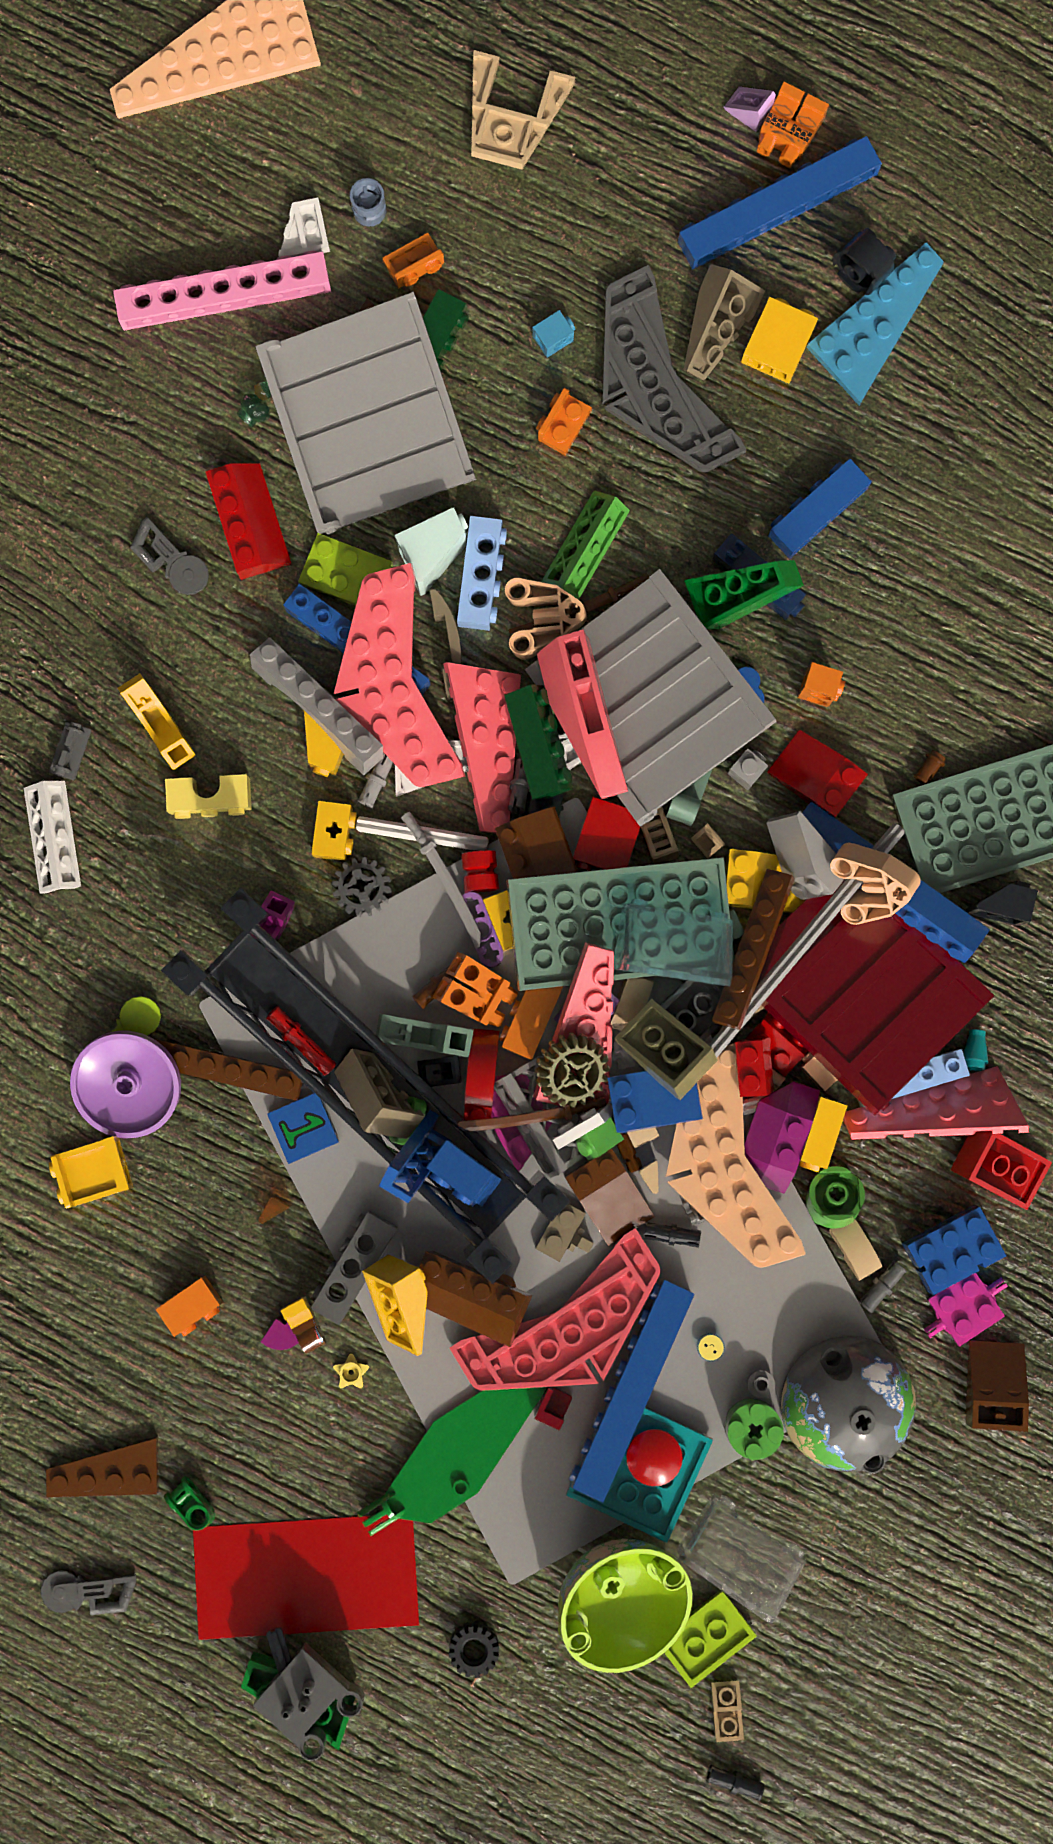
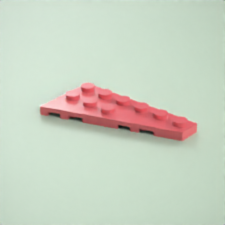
(485, 737)

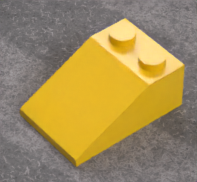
(745, 875)
(399, 1301)

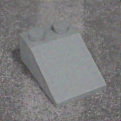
(803, 855)

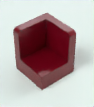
(553, 1407)

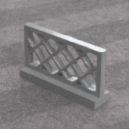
(535, 1134)

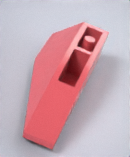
(581, 709)

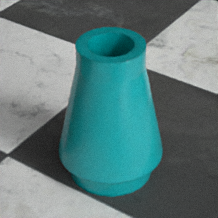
(976, 1050)

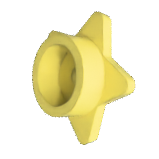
(347, 1379)

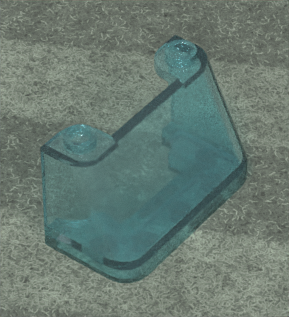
(675, 944)

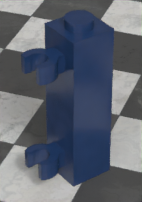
(737, 555)

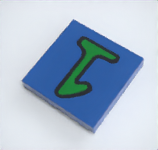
(303, 1128)

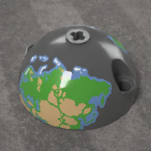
(824, 1407)

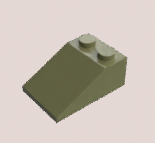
(666, 1049)

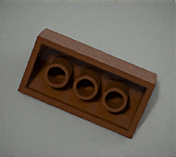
(536, 845)
(473, 1300)

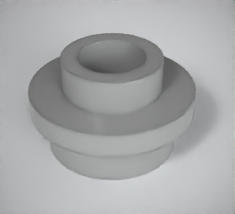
(761, 1375)

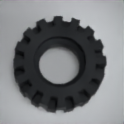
(480, 1665)

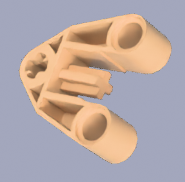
(538, 595)
(885, 886)

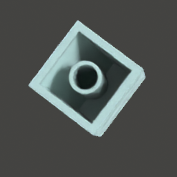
(432, 546)

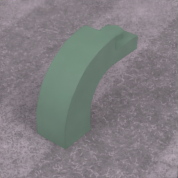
(424, 1035)

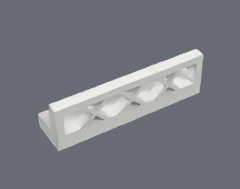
(55, 835)

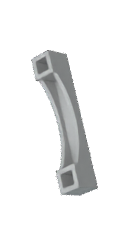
(348, 734)

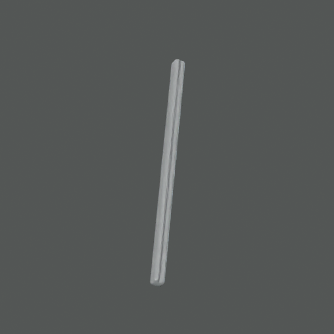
(803, 942)

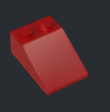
(817, 773)
(1002, 1167)

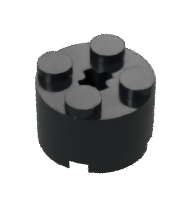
(864, 262)

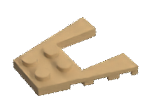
(506, 134)

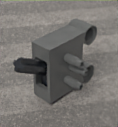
(302, 1693)

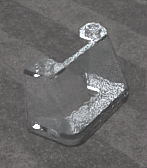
(741, 1558)

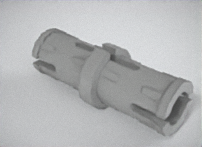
(375, 782)

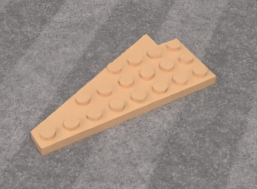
(223, 51)

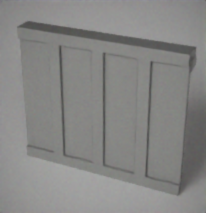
(366, 414)
(668, 694)

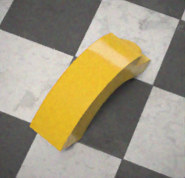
(157, 721)

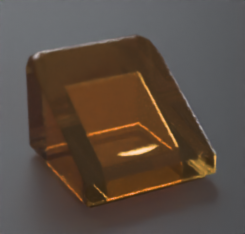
(273, 1208)

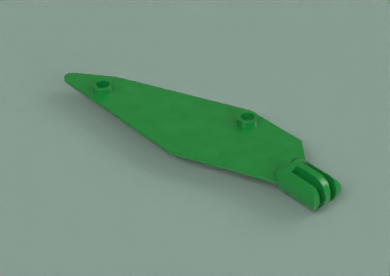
(454, 1457)

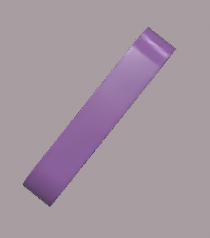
(494, 945)

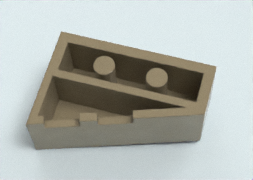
(374, 1097)

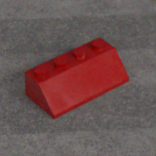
(248, 518)

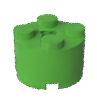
(845, 1187)
(748, 1444)

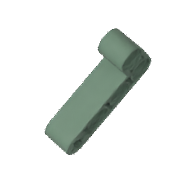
(686, 803)

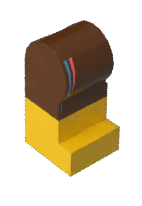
(304, 1324)

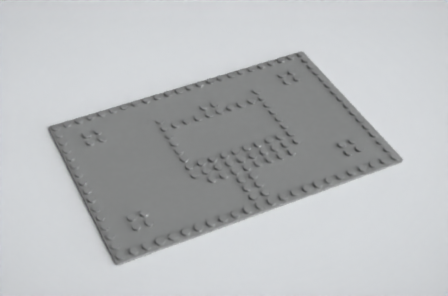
(759, 1313)

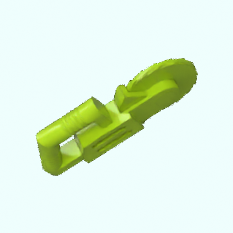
(139, 1015)

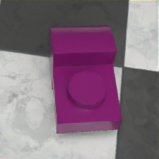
(280, 910)
(280, 1335)

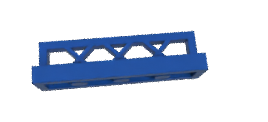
(408, 1158)

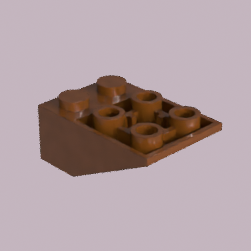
(997, 1386)

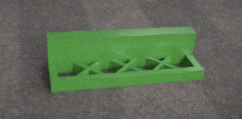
(590, 545)

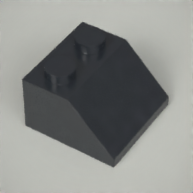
(1008, 904)

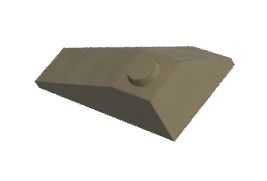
(721, 310)

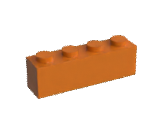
(529, 1021)

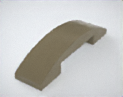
(443, 613)

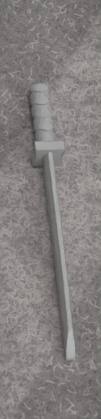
(429, 850)

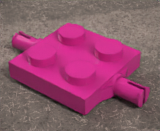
(966, 1308)

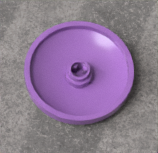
(125, 1084)

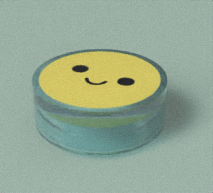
(710, 1347)

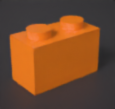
(190, 1306)

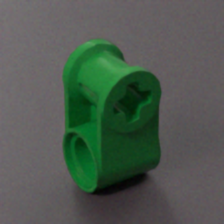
(189, 1502)

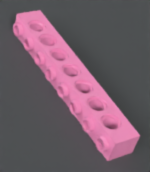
(234, 298)

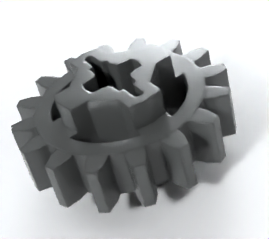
(351, 888)

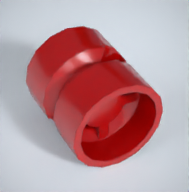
(480, 871)

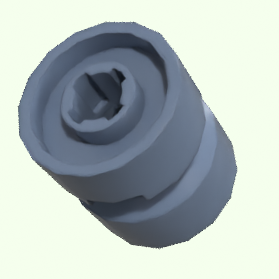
(368, 202)

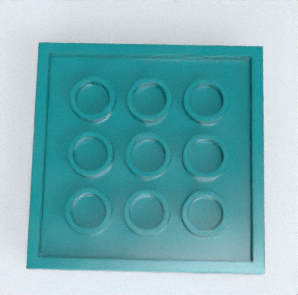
(653, 1507)

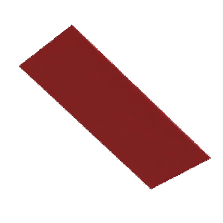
(304, 1577)

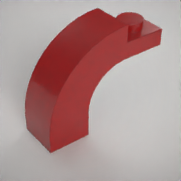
(481, 1074)

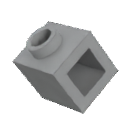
(748, 768)

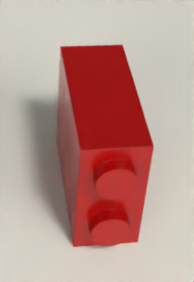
(606, 837)

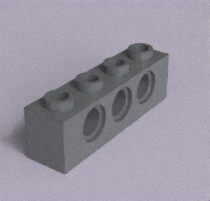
(337, 1307)

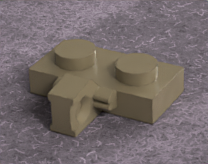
(564, 1234)

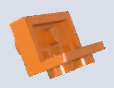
(413, 261)

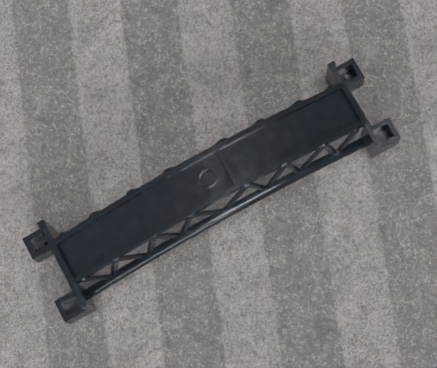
(265, 983)

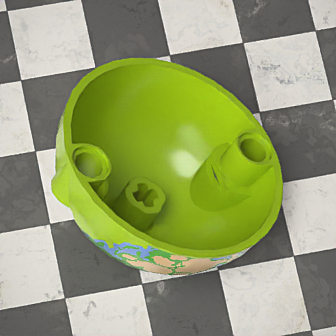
(623, 1605)

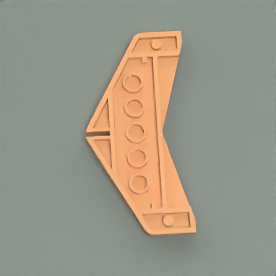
(722, 1179)

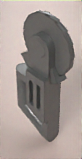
(185, 572)
(65, 1591)

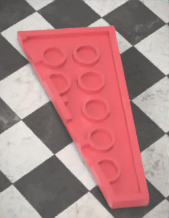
(588, 1009)
(947, 1109)

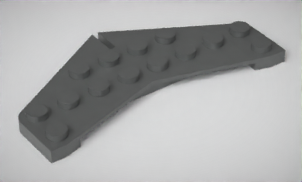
(655, 397)

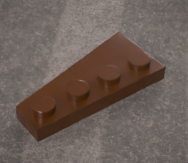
(109, 1473)

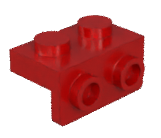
(784, 1048)

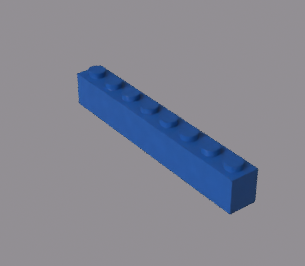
(779, 202)
(926, 910)
(632, 1390)

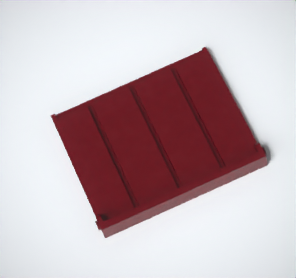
(870, 999)

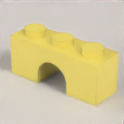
(232, 796)

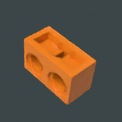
(821, 685)

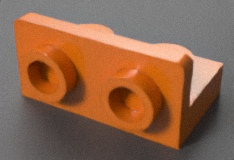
(563, 422)

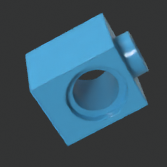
(554, 333)

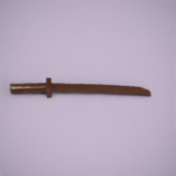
(611, 595)
(532, 1117)

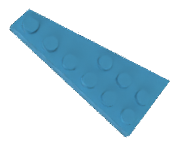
(866, 333)

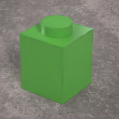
(599, 1140)

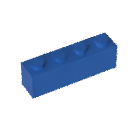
(818, 509)

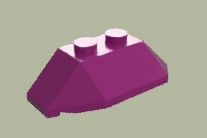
(780, 1134)

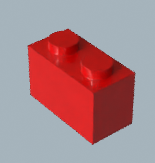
(754, 1067)

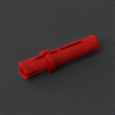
(292, 1032)

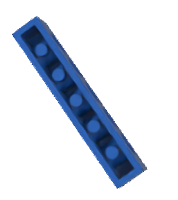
(330, 624)

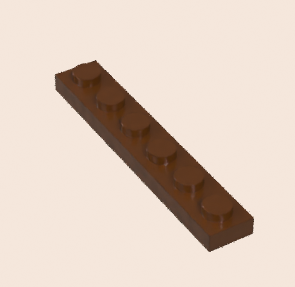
(753, 948)
(234, 1071)

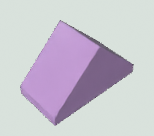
(751, 106)

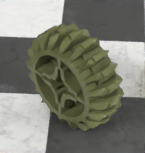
(590, 1058)

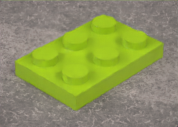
(339, 568)
(709, 1638)

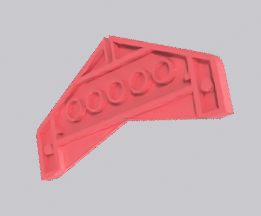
(380, 666)
(588, 1326)

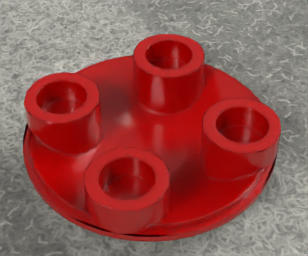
(654, 1457)

